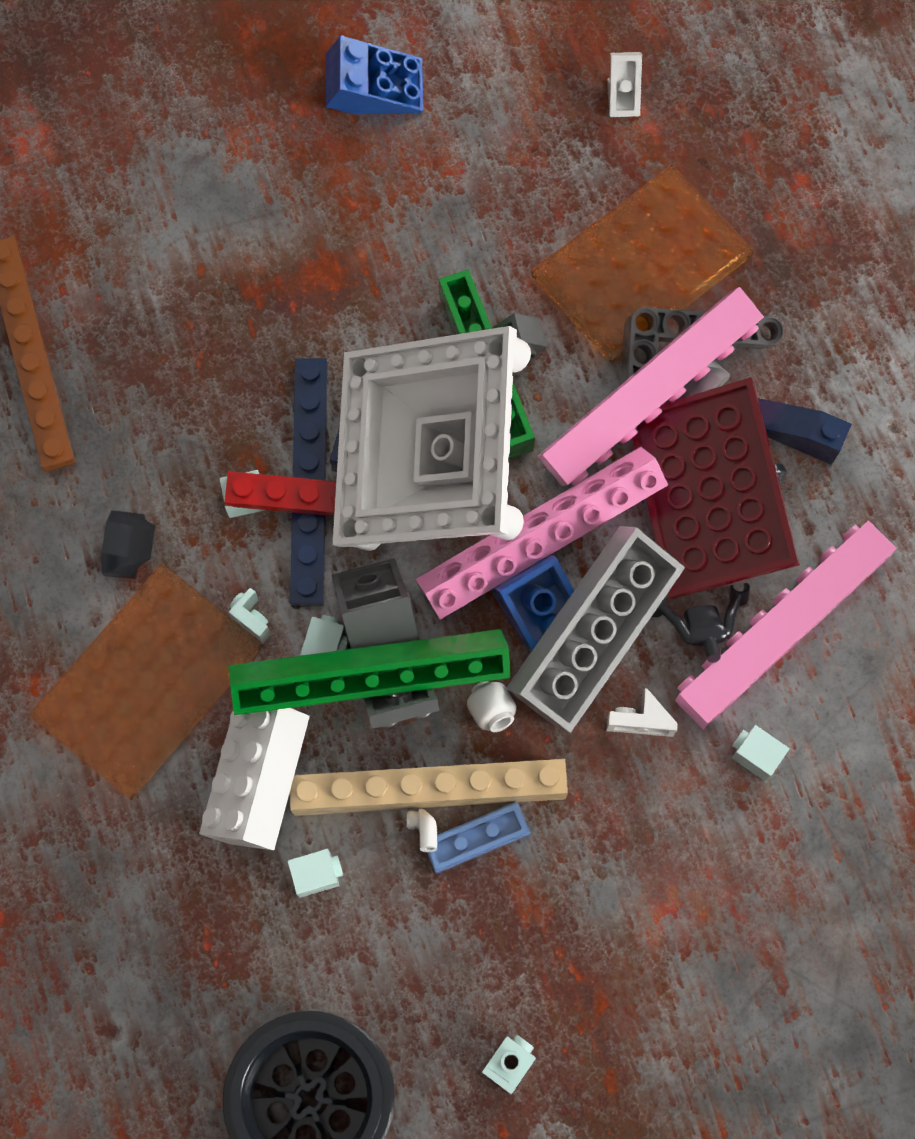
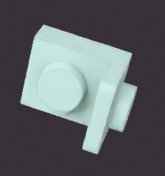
(251, 621)

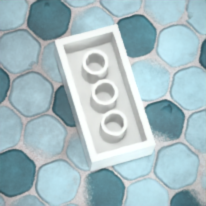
(254, 778)

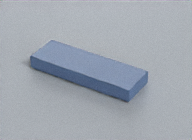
(478, 837)

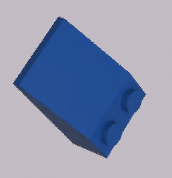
(534, 599)

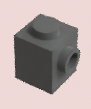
(529, 330)

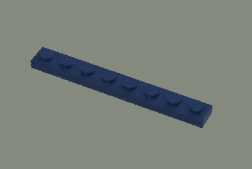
(309, 463)

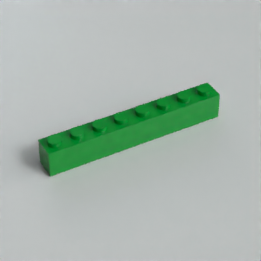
(368, 671)

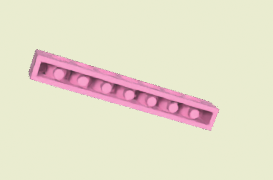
(543, 532)

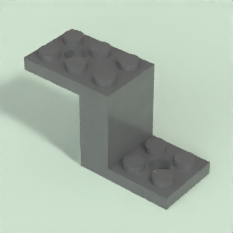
(380, 613)

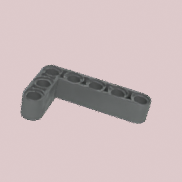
(658, 332)

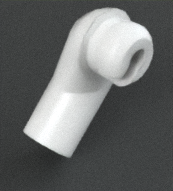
(427, 828)

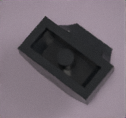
(126, 544)

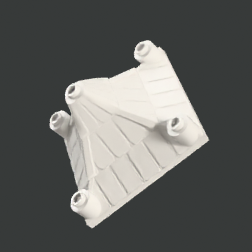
(427, 440)

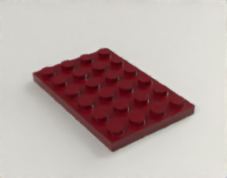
(723, 492)

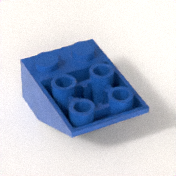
(372, 79)

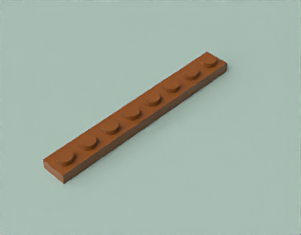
(32, 361)

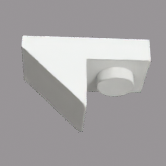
(625, 84)
(651, 721)

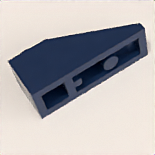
(805, 429)

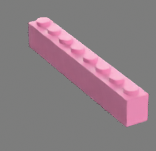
(650, 387)
(784, 624)

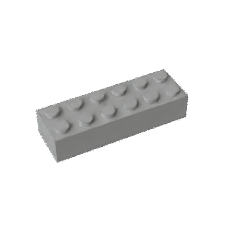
(595, 628)

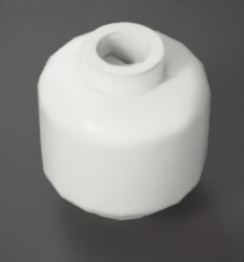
(491, 706)

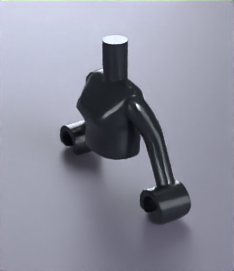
(704, 623)

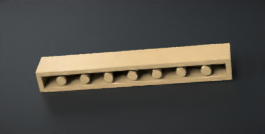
(428, 787)

